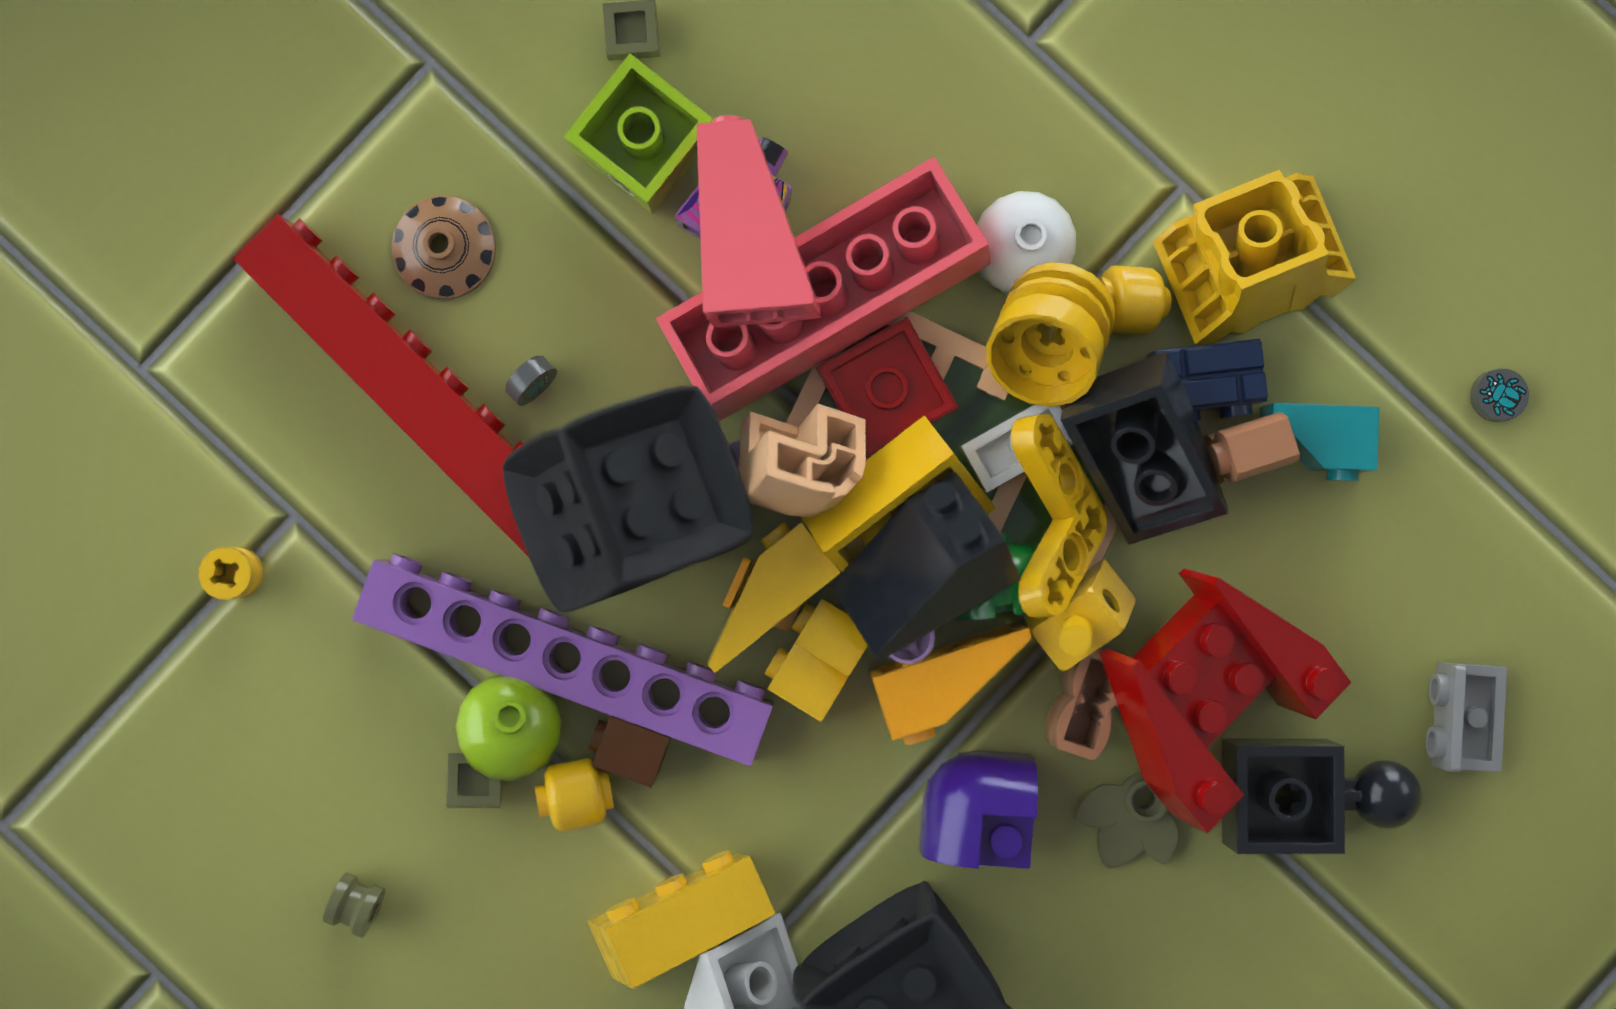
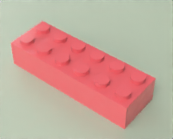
(865, 272)

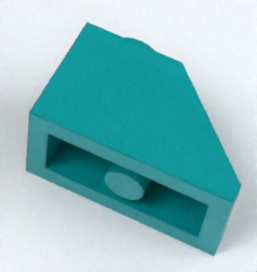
(1333, 437)

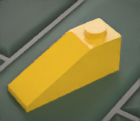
(777, 584)

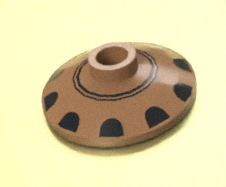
(464, 261)

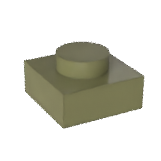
(631, 29)
(469, 787)

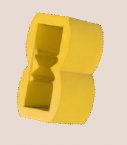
(818, 660)

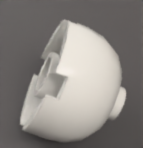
(1024, 233)

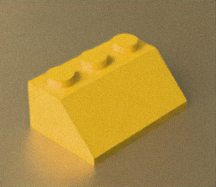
(889, 479)

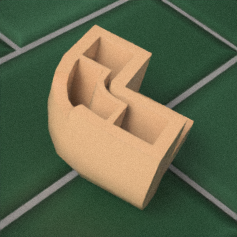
(801, 466)

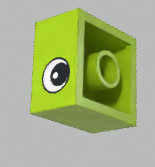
(639, 133)

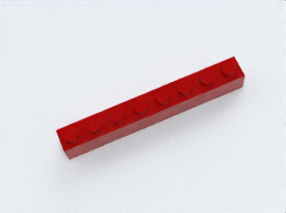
(385, 362)

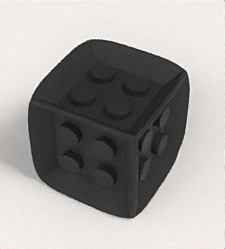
(627, 496)
(898, 957)

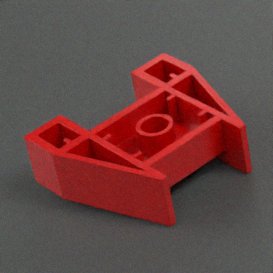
(1200, 679)

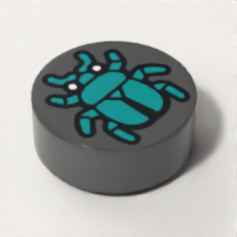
(530, 380)
(1499, 395)

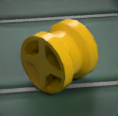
(242, 568)

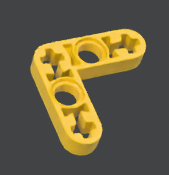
(1076, 513)

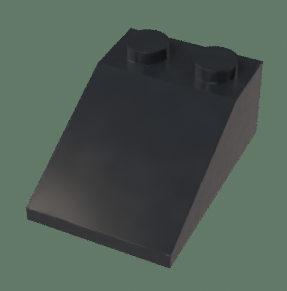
(1145, 449)
(925, 568)

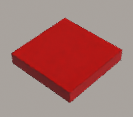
(887, 384)

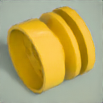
(1051, 334)

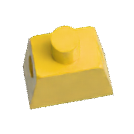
(1088, 618)

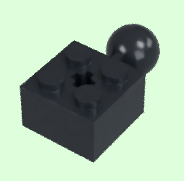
(1314, 811)

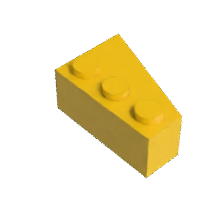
(681, 918)

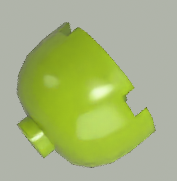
(508, 728)

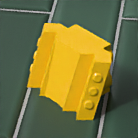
(1253, 255)

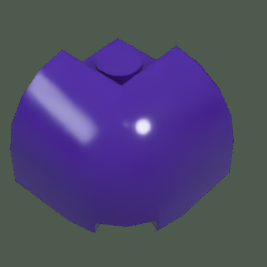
(981, 810)

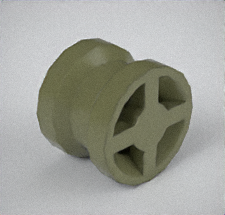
(354, 905)

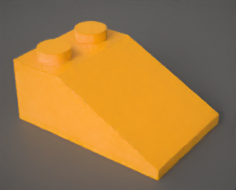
(937, 687)

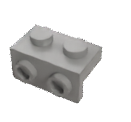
(1467, 717)

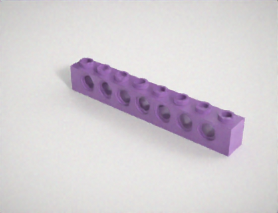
(387, 608)

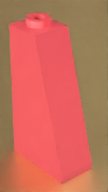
(746, 240)

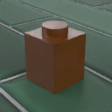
(628, 750)

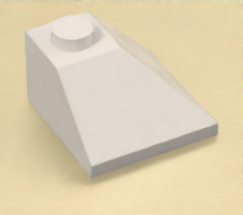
(747, 971)

